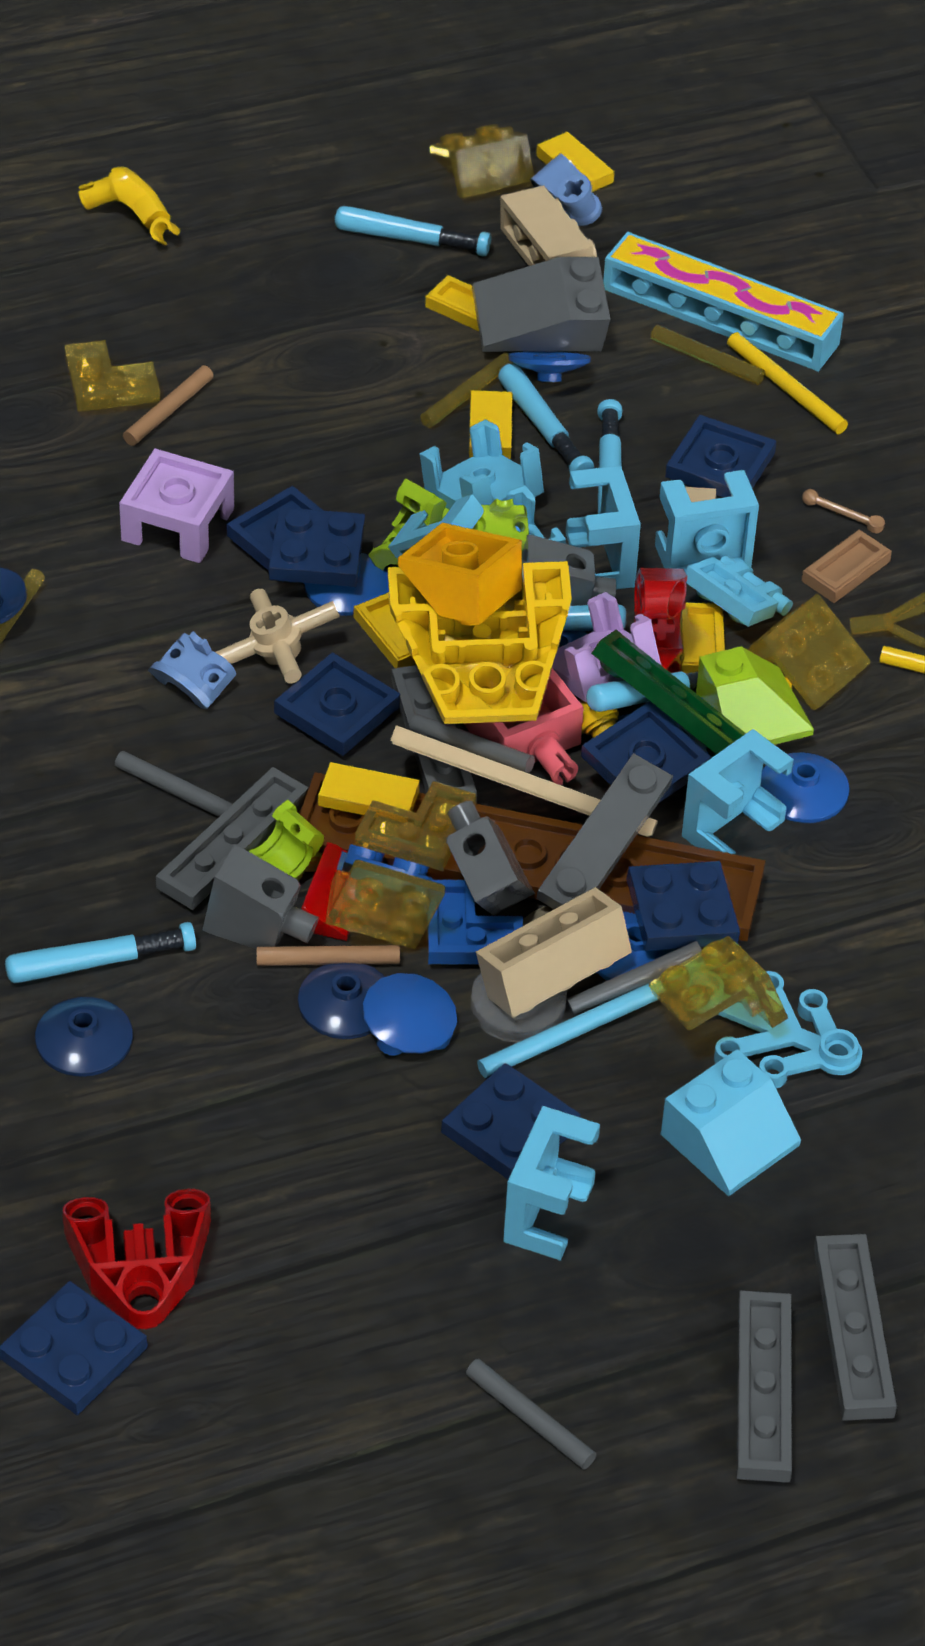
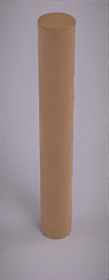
(168, 405)
(328, 955)

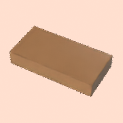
(846, 566)

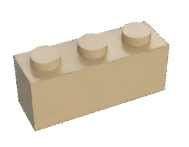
(541, 227)
(554, 952)

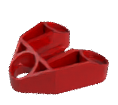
(661, 597)
(141, 1272)

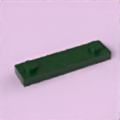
(627, 661)

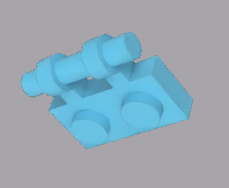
(737, 590)

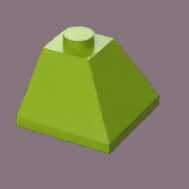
(752, 695)

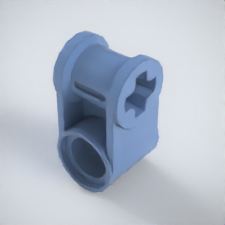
(570, 188)

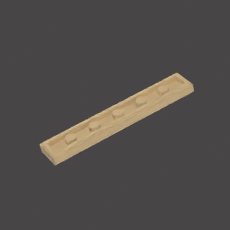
(502, 773)

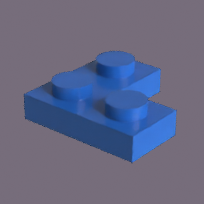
(457, 932)

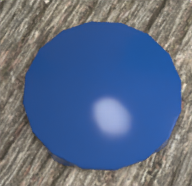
(409, 1014)

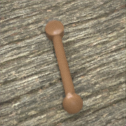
(874, 523)

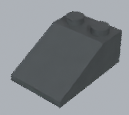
(544, 307)

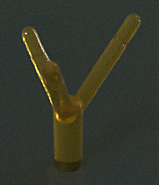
(886, 621)

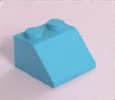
(730, 1122)

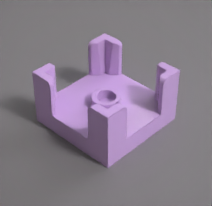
(177, 497)
(582, 669)

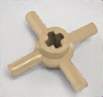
(277, 634)

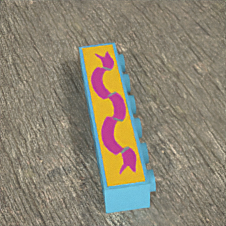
(723, 301)

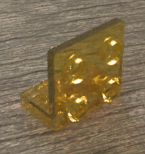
(487, 160)
(812, 651)
(383, 903)
(716, 981)

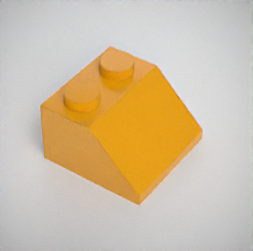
(464, 571)

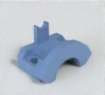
(194, 669)

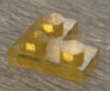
(100, 385)
(412, 835)

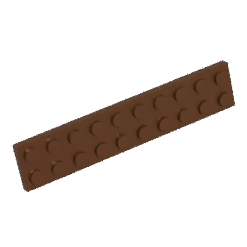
(542, 841)

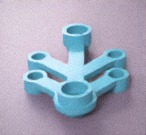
(818, 1049)

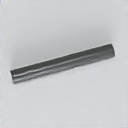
(472, 743)
(171, 784)
(630, 980)
(531, 1414)

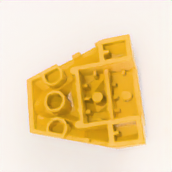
(492, 667)

